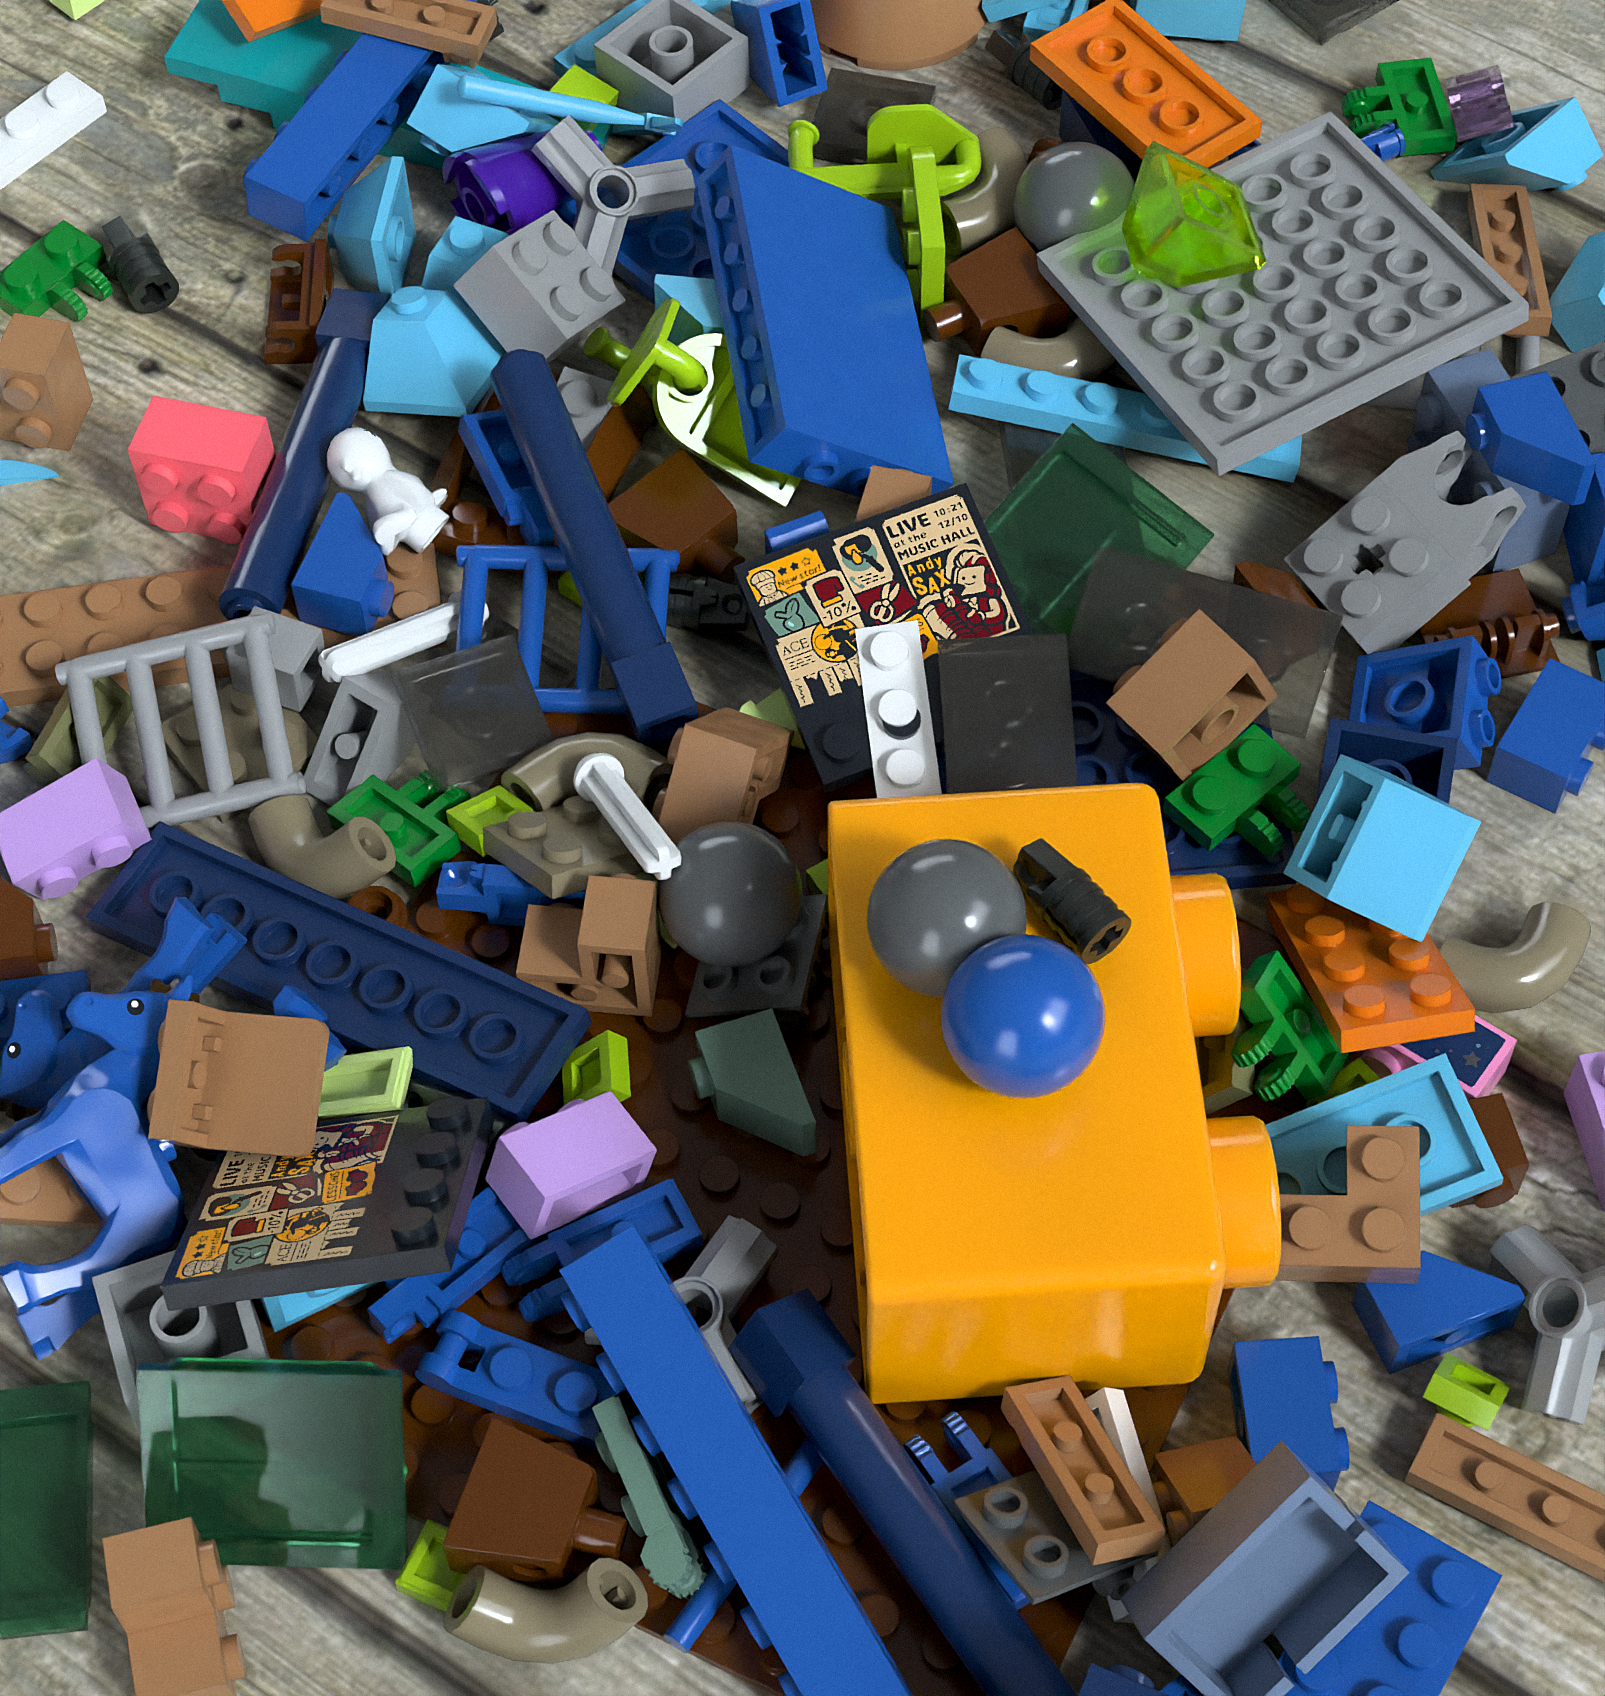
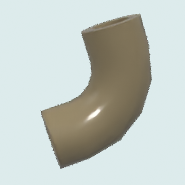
(988, 208)
(1071, 354)
(547, 774)
(331, 864)
(1525, 970)
(544, 1622)

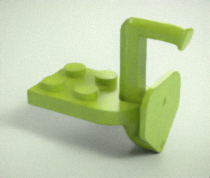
(910, 156)
(701, 423)

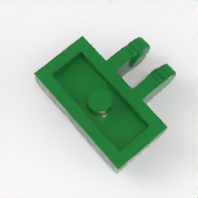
(1411, 99)
(49, 272)
(1234, 788)
(410, 818)
(1290, 1028)

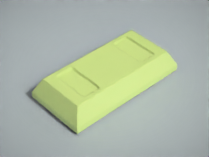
(366, 1084)

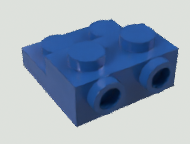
(1431, 691)

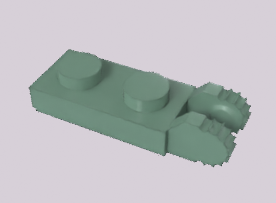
(649, 1507)

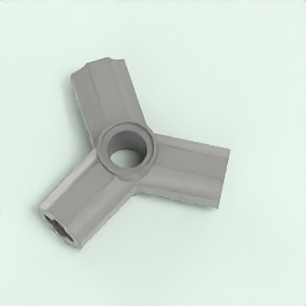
(638, 189)
(721, 1284)
(1565, 1346)

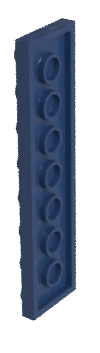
(373, 979)

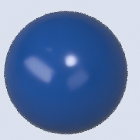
(1023, 1016)

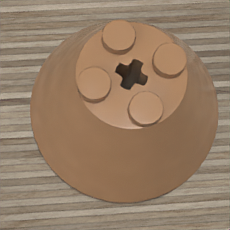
(897, 31)

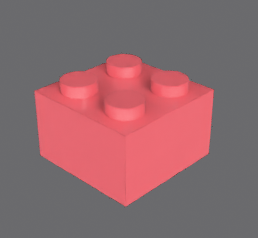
(201, 467)

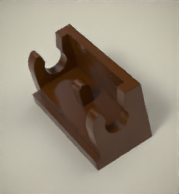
(297, 302)

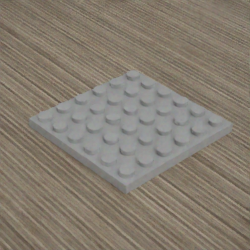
(1347, 307)

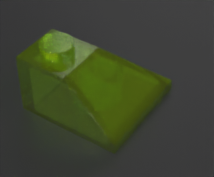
(1188, 222)

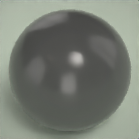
(1070, 193)
(731, 894)
(938, 908)

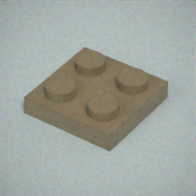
(242, 741)
(560, 847)

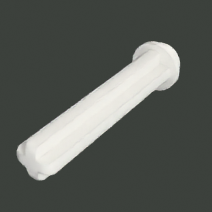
(393, 641)
(601, 780)

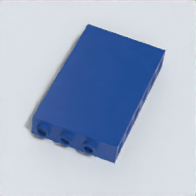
(819, 326)

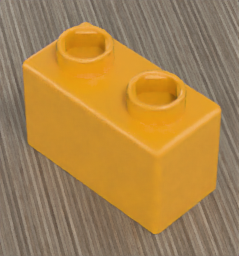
(1065, 1223)

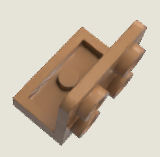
(238, 1081)

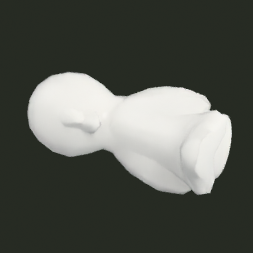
(395, 501)

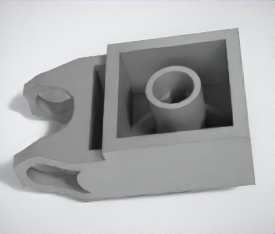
(1415, 537)

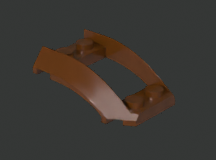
(609, 454)

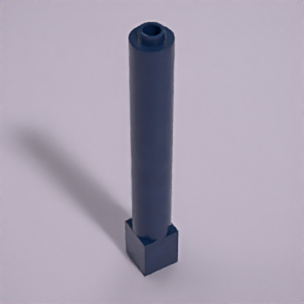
(300, 470)
(631, 639)
(801, 1368)

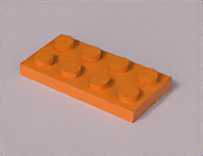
(1143, 85)
(1366, 977)

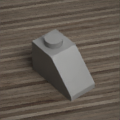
(361, 737)

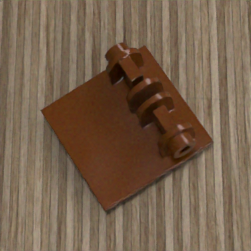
(1502, 620)

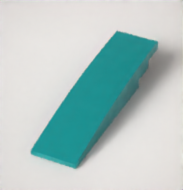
(282, 68)

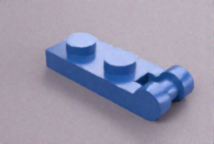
(516, 1379)

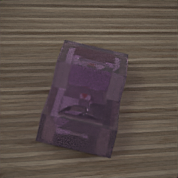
(1479, 103)

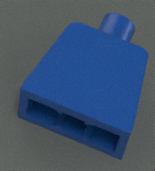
(781, 37)

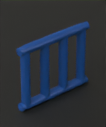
(536, 563)

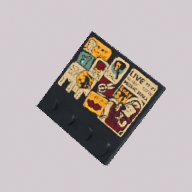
(896, 567)
(364, 1207)

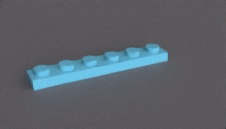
(1100, 410)

